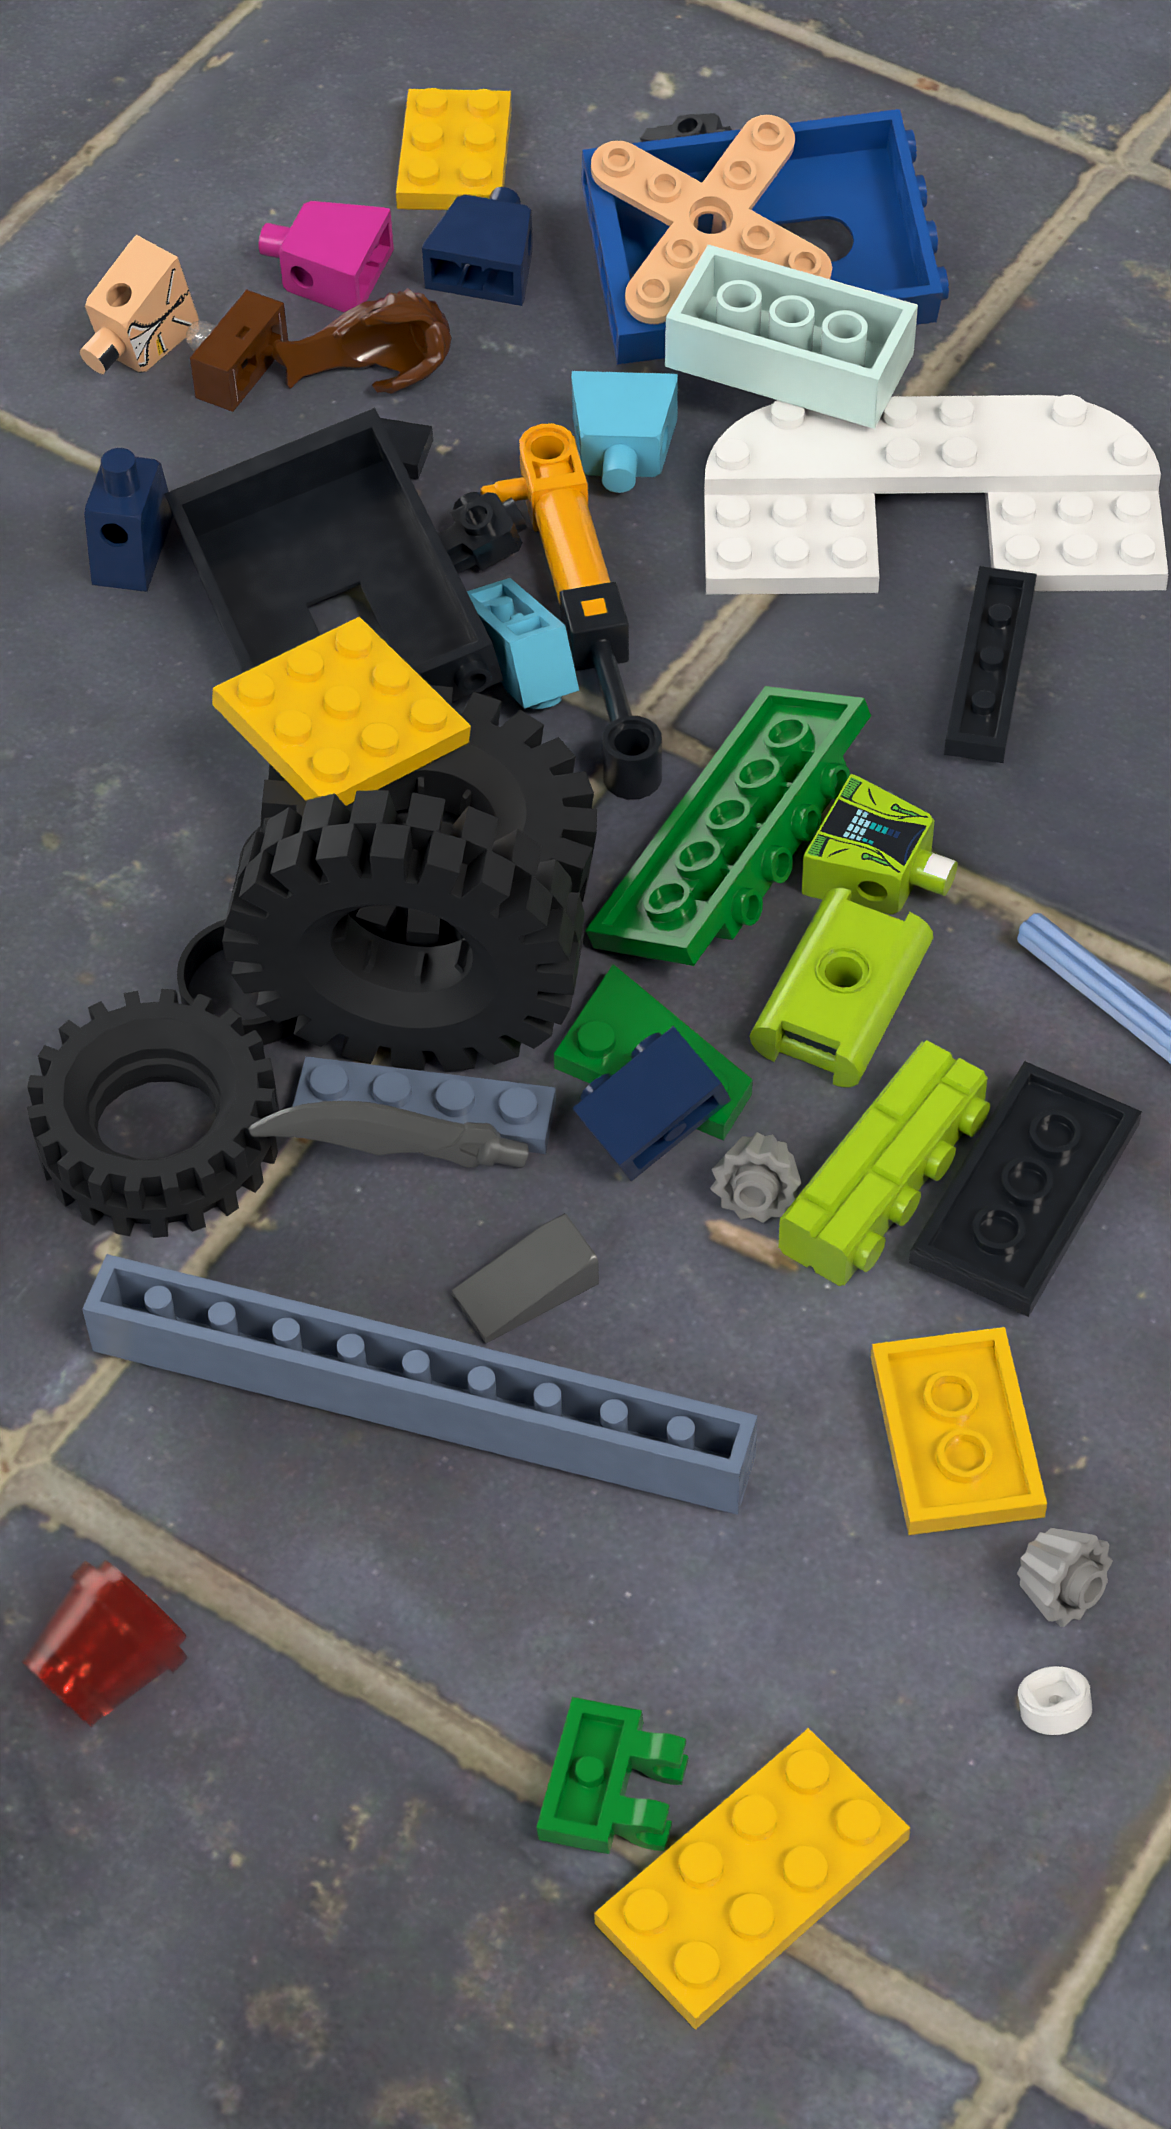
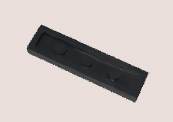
(990, 665)

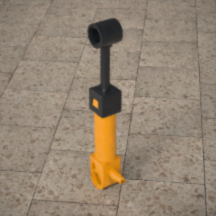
(589, 603)

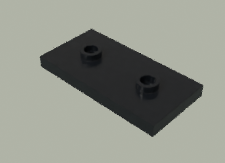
(1025, 1188)

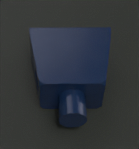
(481, 248)
(129, 499)

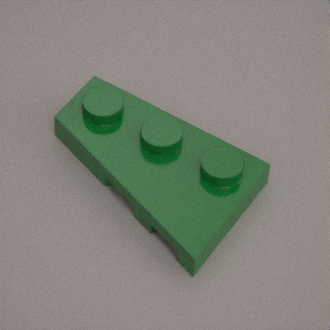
(622, 1017)

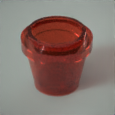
(104, 1643)

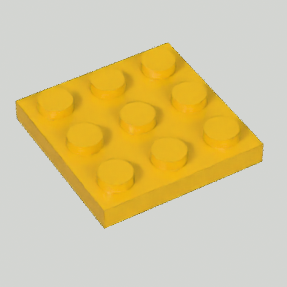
(341, 714)

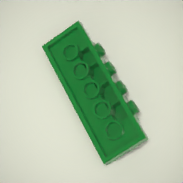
(734, 828)

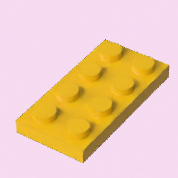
(751, 1877)

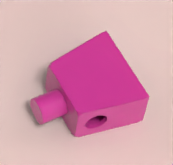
(331, 251)

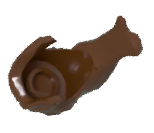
(393, 332)

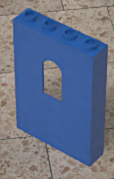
(839, 170)

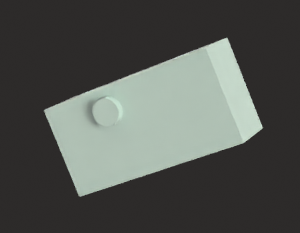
(790, 336)

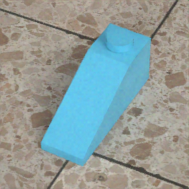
(527, 643)

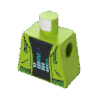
(875, 849)

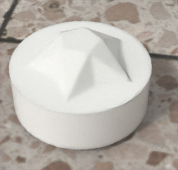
(1055, 1700)

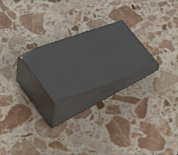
(529, 1279)

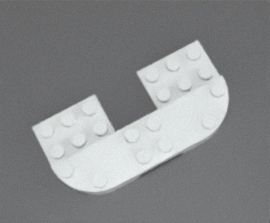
(1060, 479)

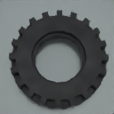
(141, 1047)

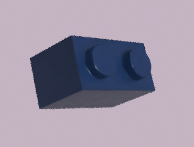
(651, 1102)

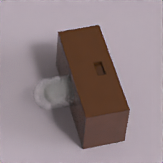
(236, 350)

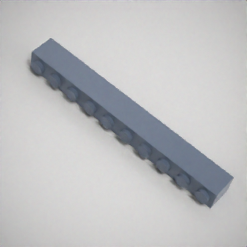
(423, 1383)

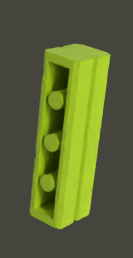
(884, 1163)

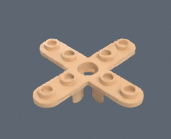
(679, 200)

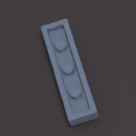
(513, 1108)

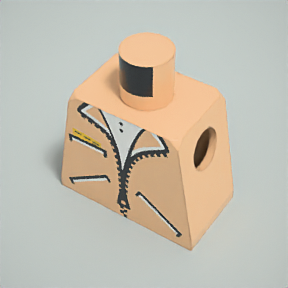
(138, 309)

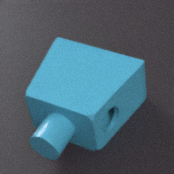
(623, 424)

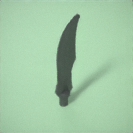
(393, 1130)

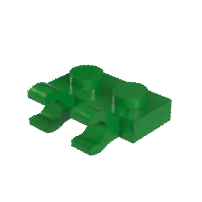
(591, 1775)

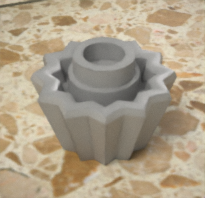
(757, 1178)
(1064, 1573)

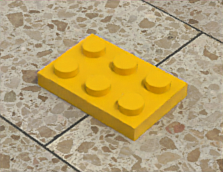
(452, 146)
(958, 1431)

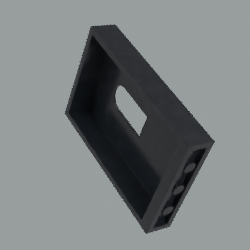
(318, 523)

